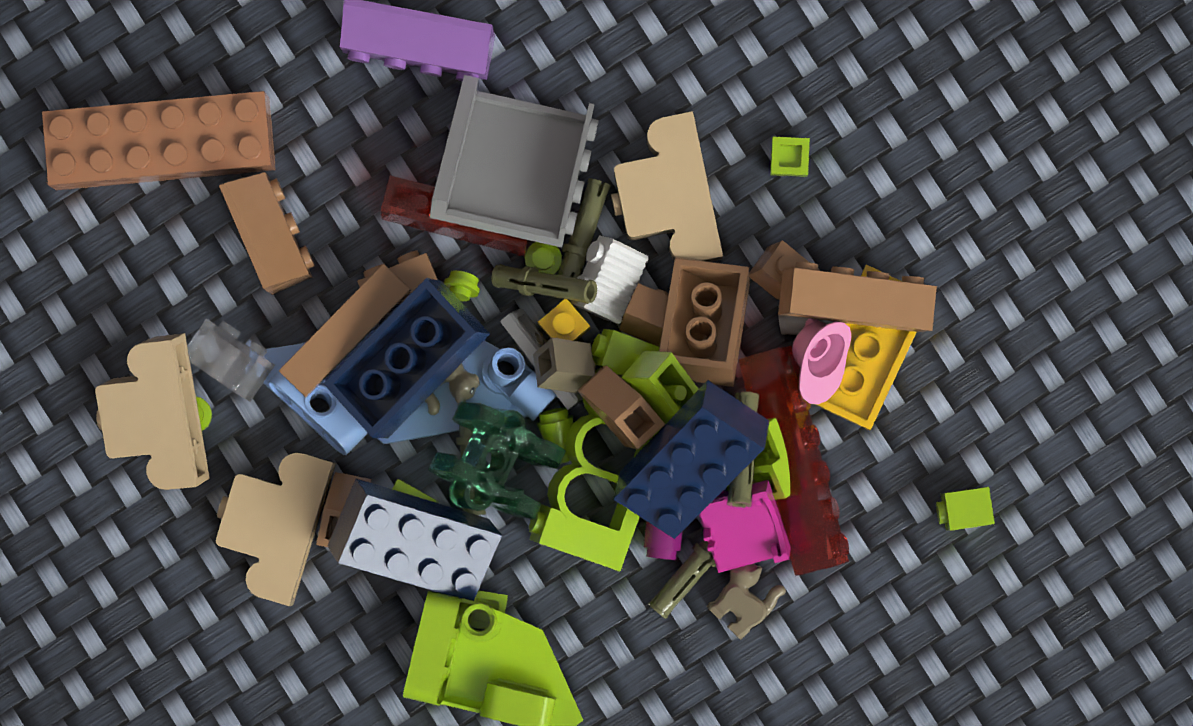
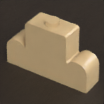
(670, 192)
(156, 414)
(276, 523)

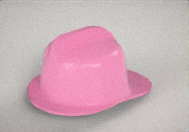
(822, 356)

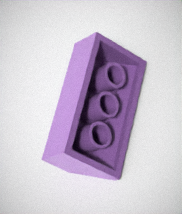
(416, 39)

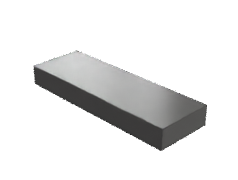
(530, 340)

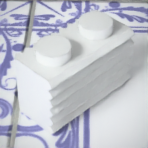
(616, 273)

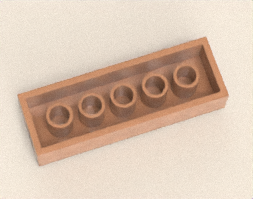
(158, 140)

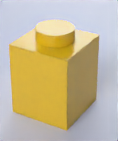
(564, 322)

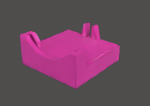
(745, 534)

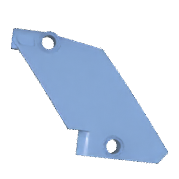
(343, 432)

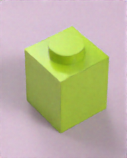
(965, 509)

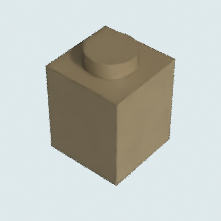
(563, 365)

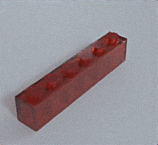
(810, 510)

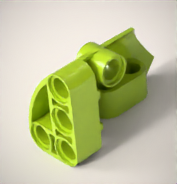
(496, 672)

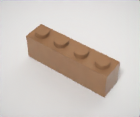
(857, 299)

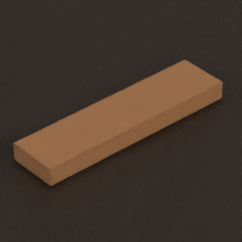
(344, 330)

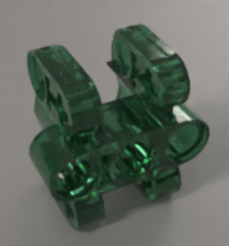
(505, 446)

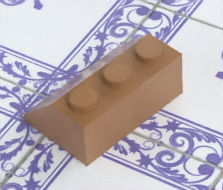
(267, 231)
(706, 318)

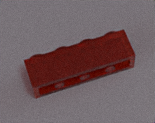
(410, 205)

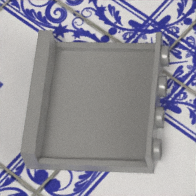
(512, 166)

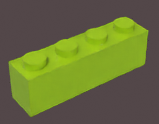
(661, 382)

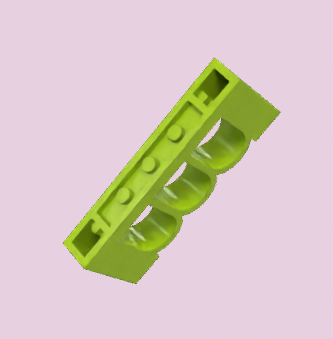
(556, 524)

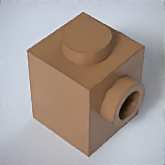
(646, 314)

